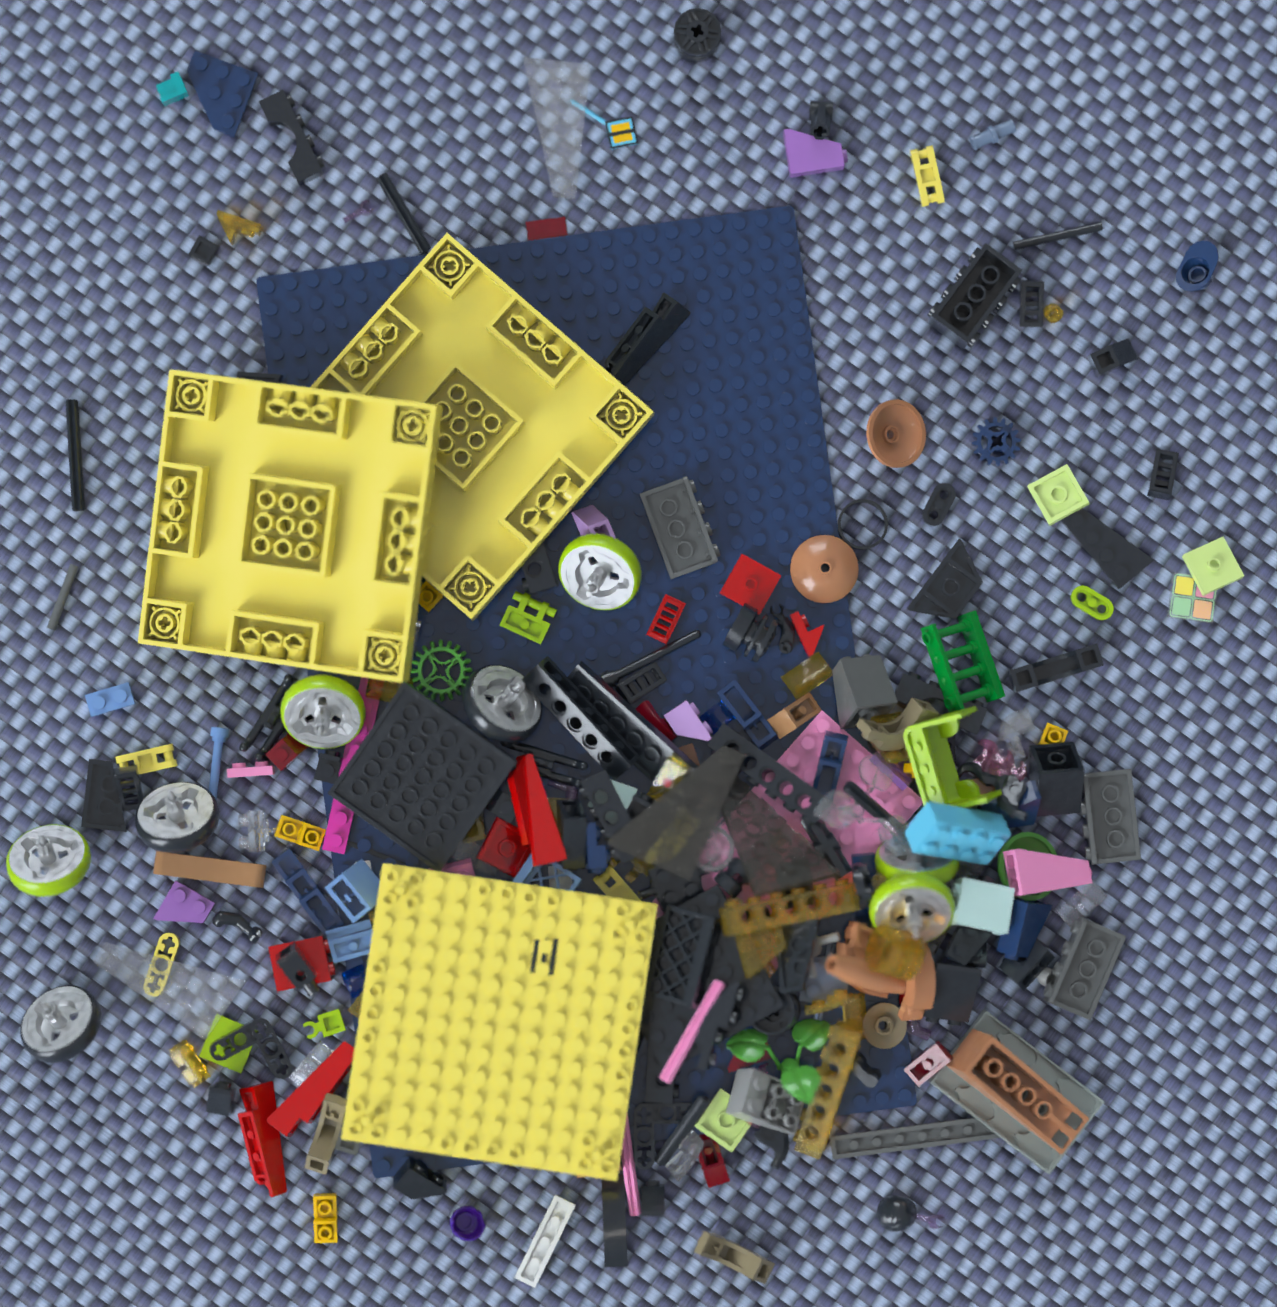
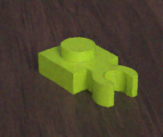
(329, 1024)

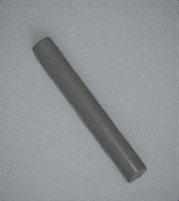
(63, 595)

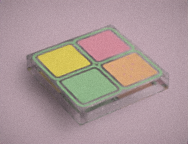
(1187, 601)

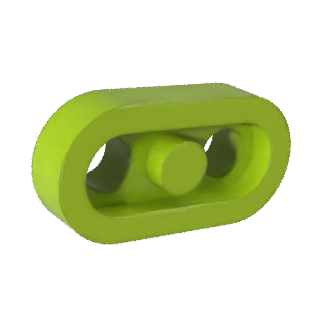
(1091, 603)

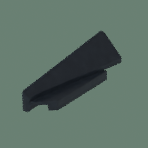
(645, 338)

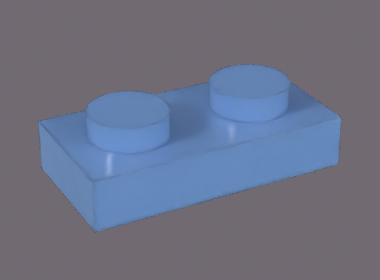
(110, 699)

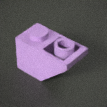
(592, 521)
(686, 723)

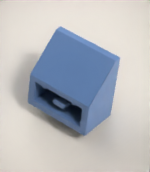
(355, 890)

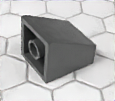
(862, 689)

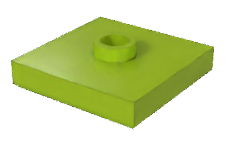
(223, 1027)

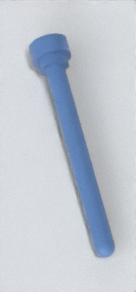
(218, 736)

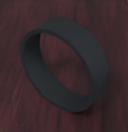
(869, 502)

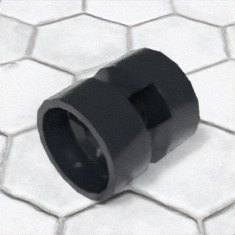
(728, 883)

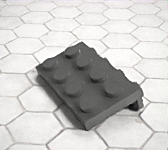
(680, 527)
(1110, 817)
(1084, 967)

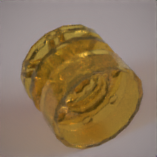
(894, 952)

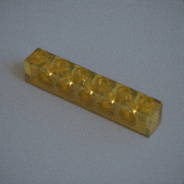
(846, 902)
(850, 1037)

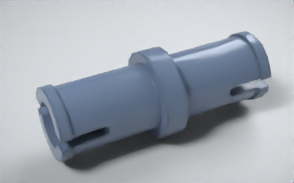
(992, 134)

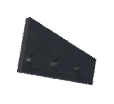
(101, 800)

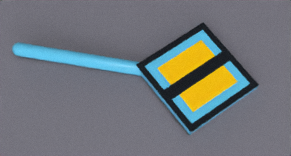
(619, 131)

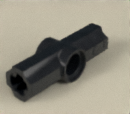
(828, 845)

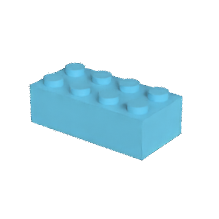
(957, 833)

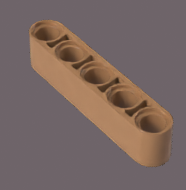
(209, 869)

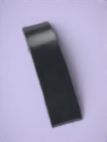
(614, 1222)

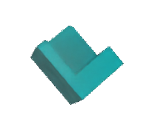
(172, 89)

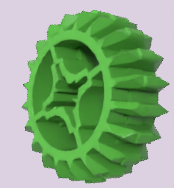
(430, 655)

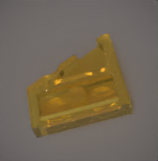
(759, 948)

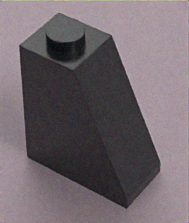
(573, 832)

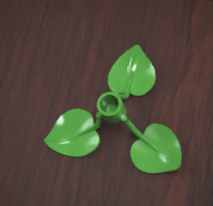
(798, 1081)

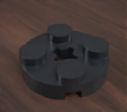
(861, 879)

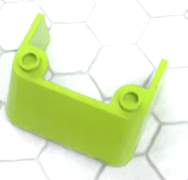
(934, 763)

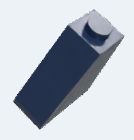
(1029, 804)
(1024, 927)

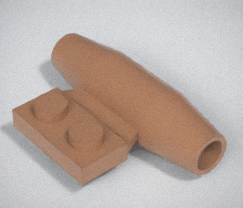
(855, 969)

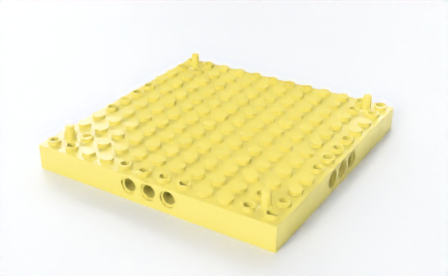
(520, 417)
(290, 525)
(479, 1052)

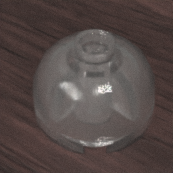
(717, 851)

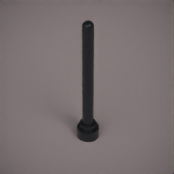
(612, 677)

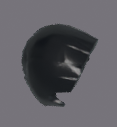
(896, 1213)

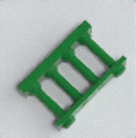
(981, 657)

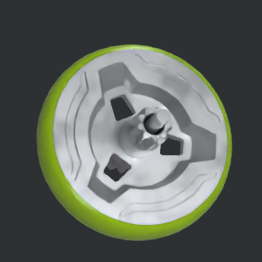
(592, 582)
(323, 698)
(893, 864)
(60, 873)
(909, 896)

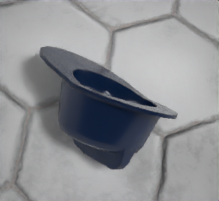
(1197, 266)

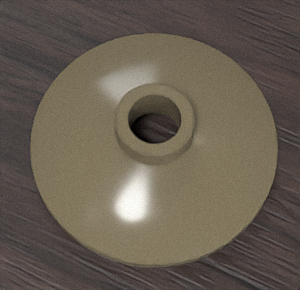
(894, 1027)

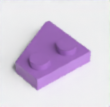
(184, 905)

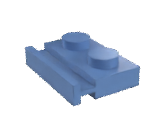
(350, 940)

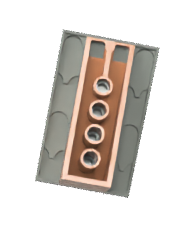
(1016, 1092)

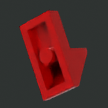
(808, 639)

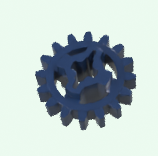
(988, 434)

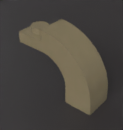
(890, 735)
(327, 1133)
(734, 1256)

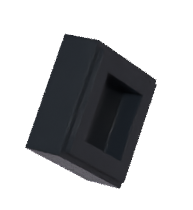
(203, 250)

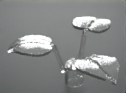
(838, 811)

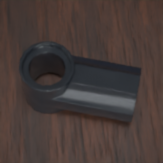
(820, 117)

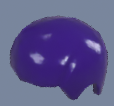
(467, 1223)

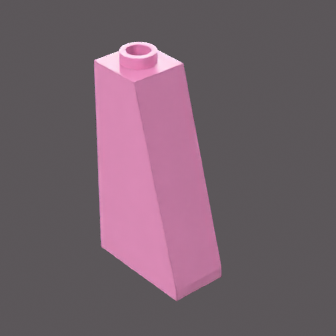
(1041, 872)

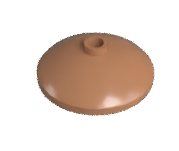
(905, 433)
(820, 585)

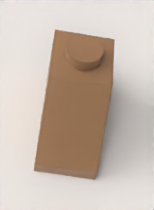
(794, 715)

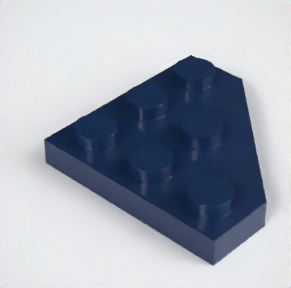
(222, 90)

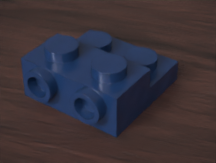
(596, 855)

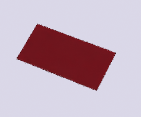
(546, 228)

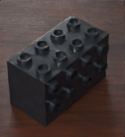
(974, 296)

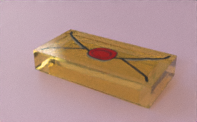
(668, 777)

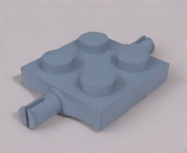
(823, 984)

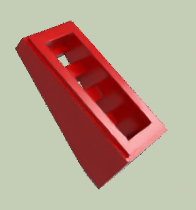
(660, 637)

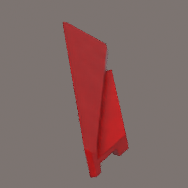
(534, 813)
(308, 1098)
(261, 1138)

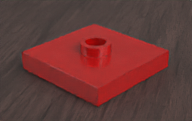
(750, 583)
(504, 848)

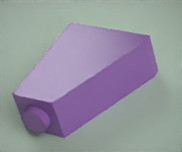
(812, 155)

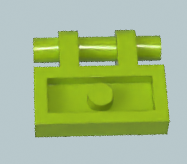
(525, 624)

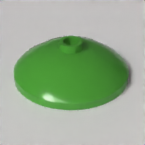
(1025, 841)

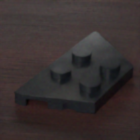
(949, 585)

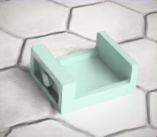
(982, 905)

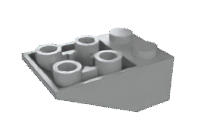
(764, 1101)

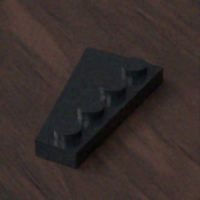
(1107, 548)

